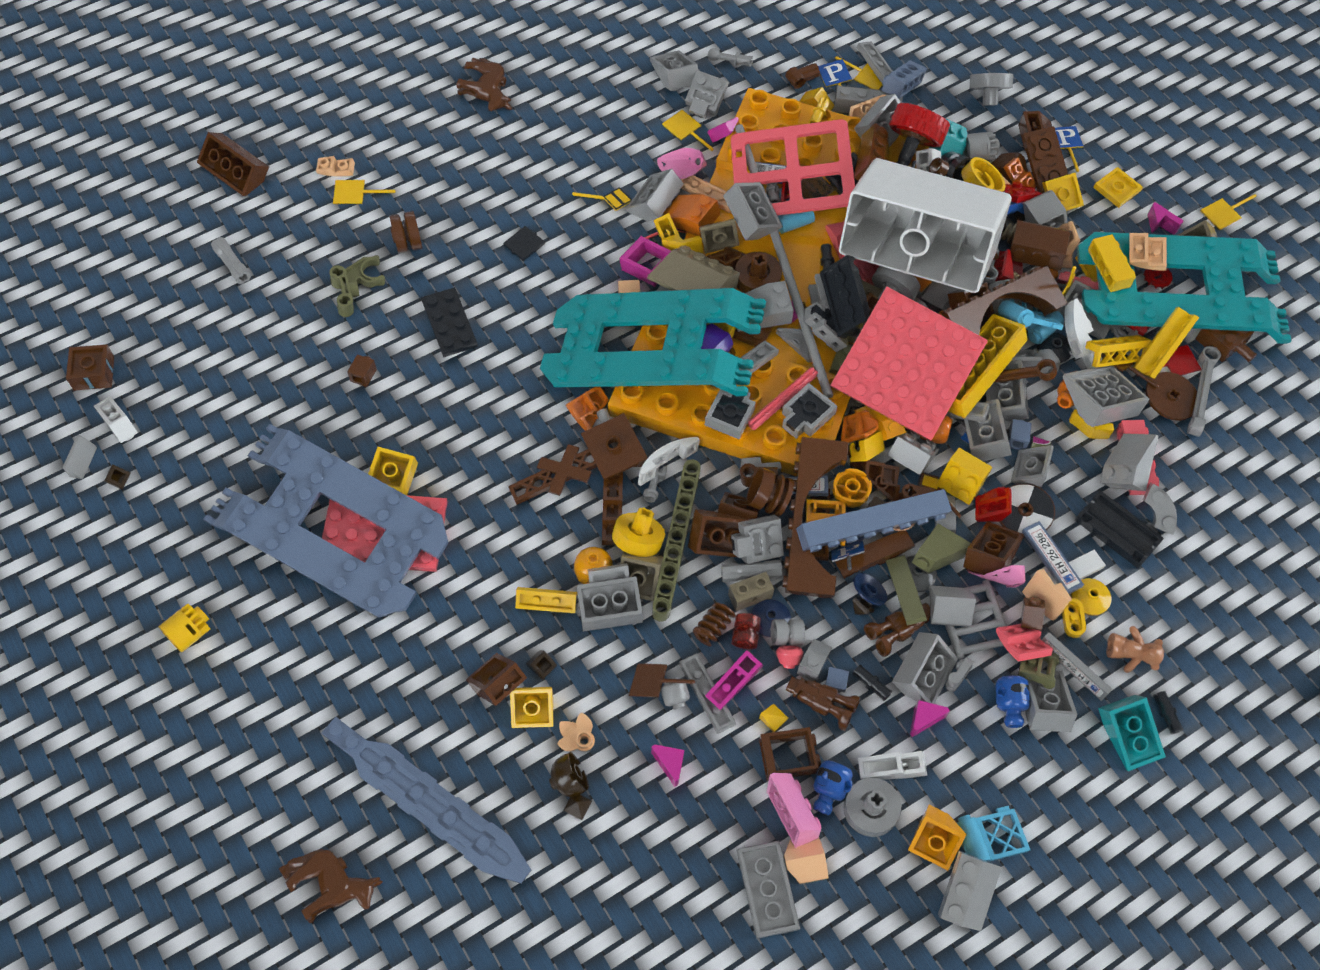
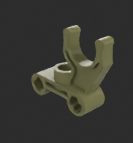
(348, 282)

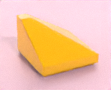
(773, 717)

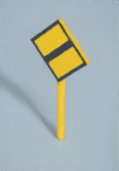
(616, 198)

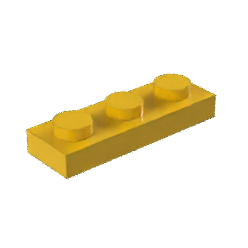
(546, 600)

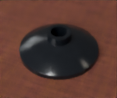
(1061, 349)

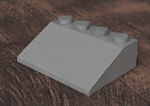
(1104, 395)

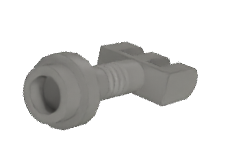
(651, 494)

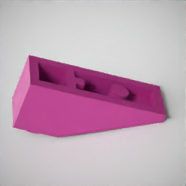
(734, 680)

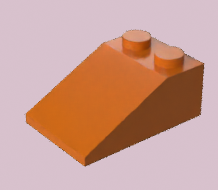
(693, 211)

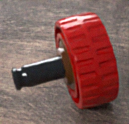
(918, 127)

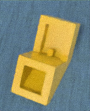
(675, 241)
(1098, 432)

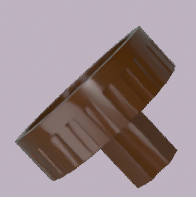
(759, 265)

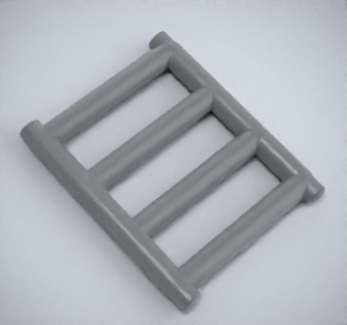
(998, 622)

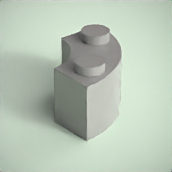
(1163, 508)

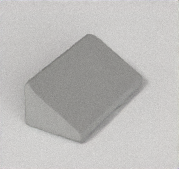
(79, 457)

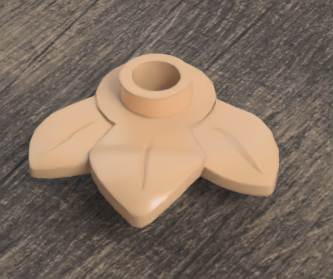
(575, 732)

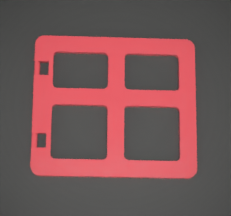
(794, 172)

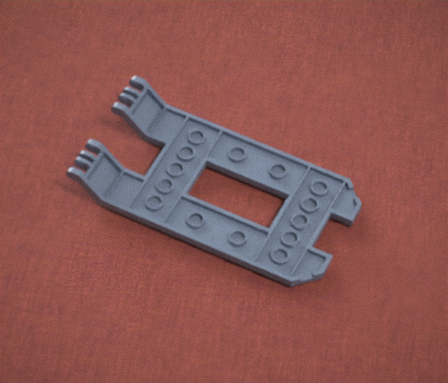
(314, 472)

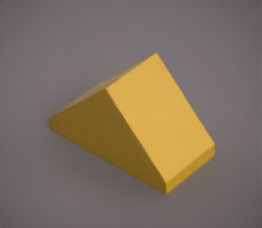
(813, 96)
(665, 226)

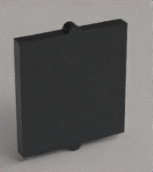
(524, 243)

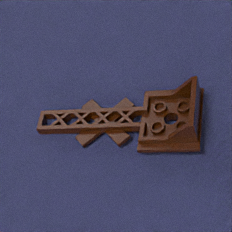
(608, 460)

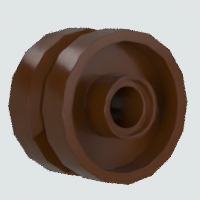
(405, 232)

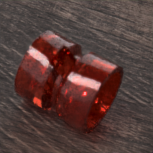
(746, 631)

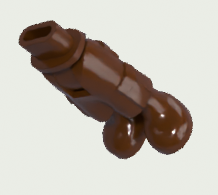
(896, 623)
(822, 698)

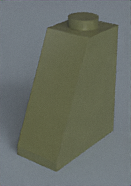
(940, 549)

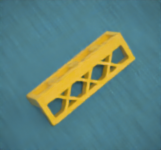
(1165, 342)
(1120, 345)

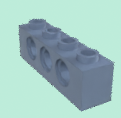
(903, 79)

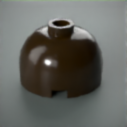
(567, 776)

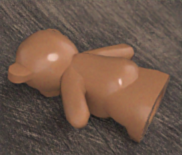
(1136, 650)

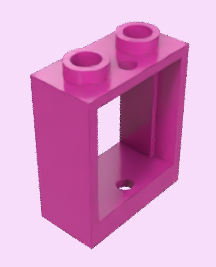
(636, 252)

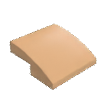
(1148, 251)
(1055, 595)

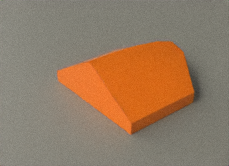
(858, 426)

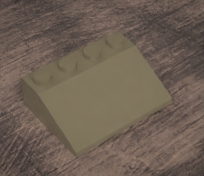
(691, 271)

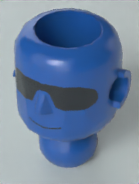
(1013, 698)
(832, 784)

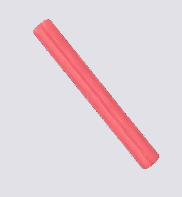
(782, 398)

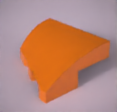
(586, 406)

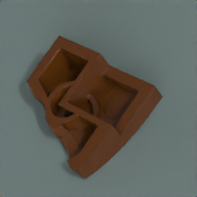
(883, 478)

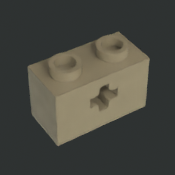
(750, 591)

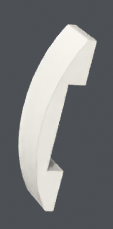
(681, 447)

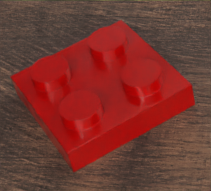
(1020, 193)

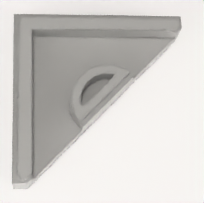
(796, 340)

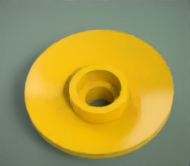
(1093, 604)

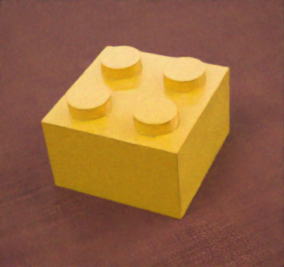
(393, 469)
(964, 476)

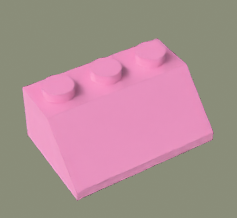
(793, 809)

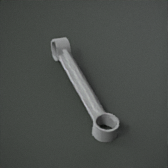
(1198, 422)

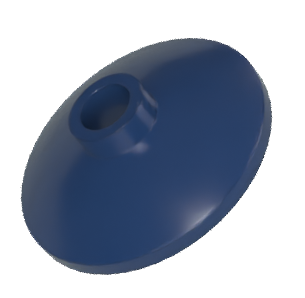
(870, 589)
(768, 606)

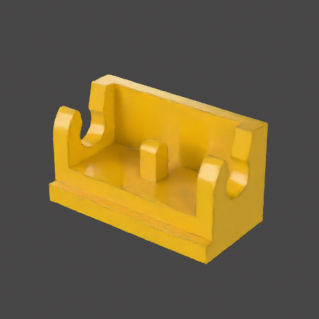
(869, 447)

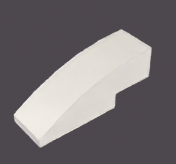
(893, 766)

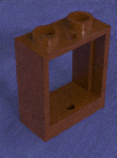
(503, 672)
(784, 736)

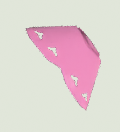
(680, 163)
(1012, 578)

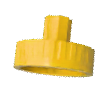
(984, 174)
(645, 534)

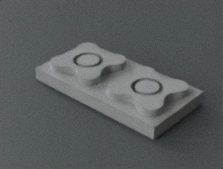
(768, 889)

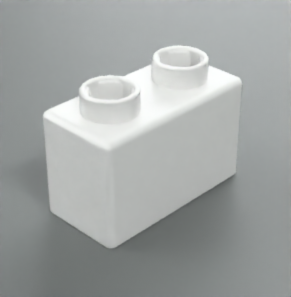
(924, 224)

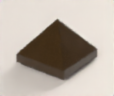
(861, 606)
(577, 806)

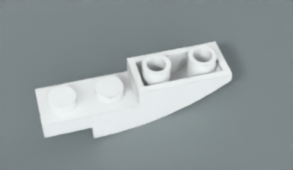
(1077, 331)

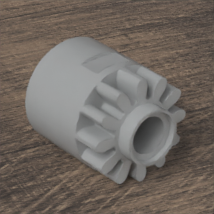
(982, 145)

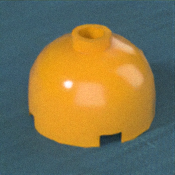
(852, 487)
(588, 559)

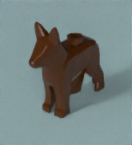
(488, 85)
(333, 881)

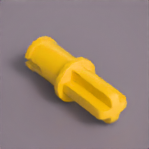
(820, 110)

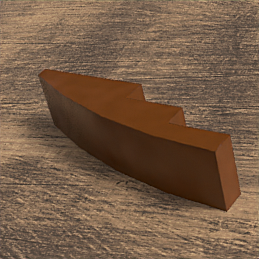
(611, 506)
(877, 552)

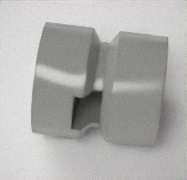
(790, 632)

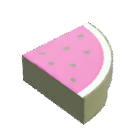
(1038, 442)

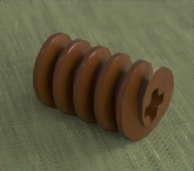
(712, 622)

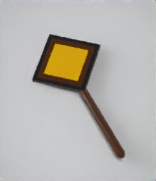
(929, 481)

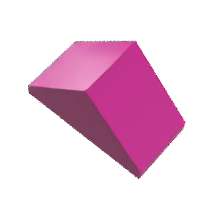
(926, 715)
(669, 760)

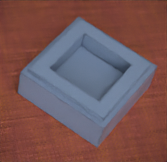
(837, 679)

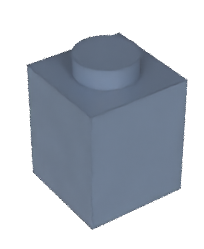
(1019, 434)

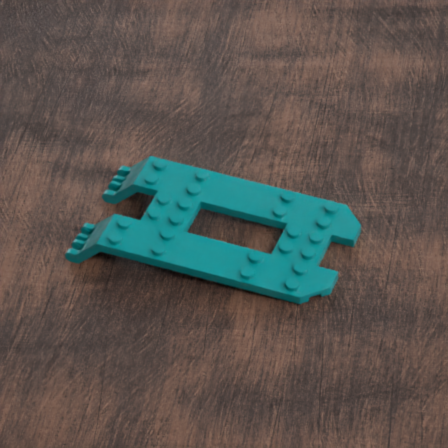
(1225, 299)
(681, 358)

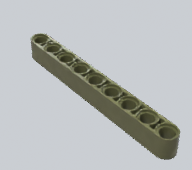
(676, 546)

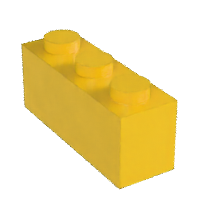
(1111, 263)

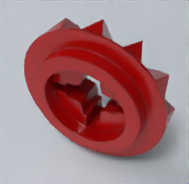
(1163, 281)

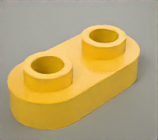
(1074, 619)

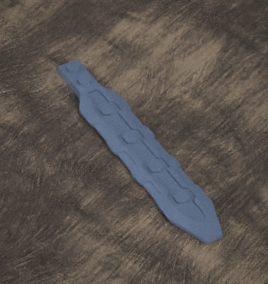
(431, 804)

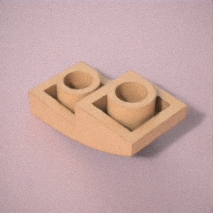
(332, 167)

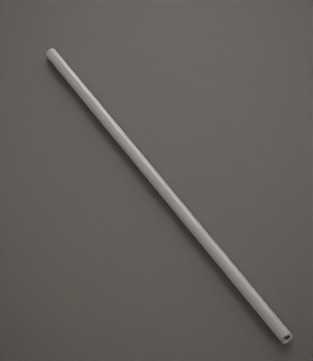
(793, 290)

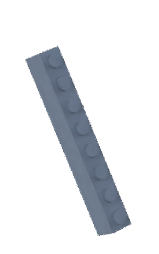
(872, 520)

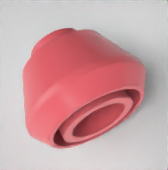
(789, 655)

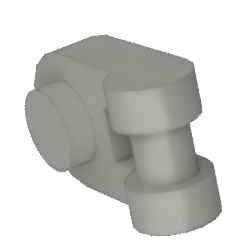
(956, 678)

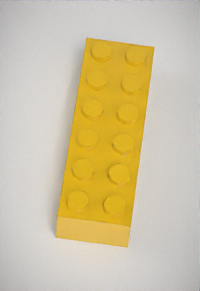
(1003, 343)

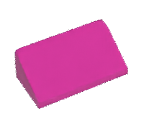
(722, 130)

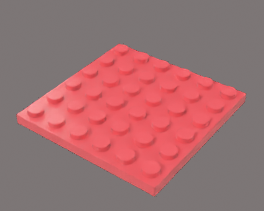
(909, 363)

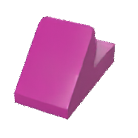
(1162, 217)

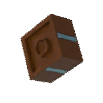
(90, 367)

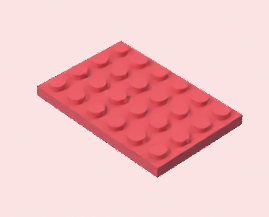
(361, 536)

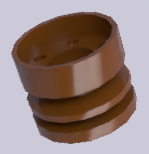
(770, 492)

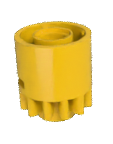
(185, 627)

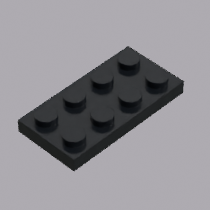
(449, 322)

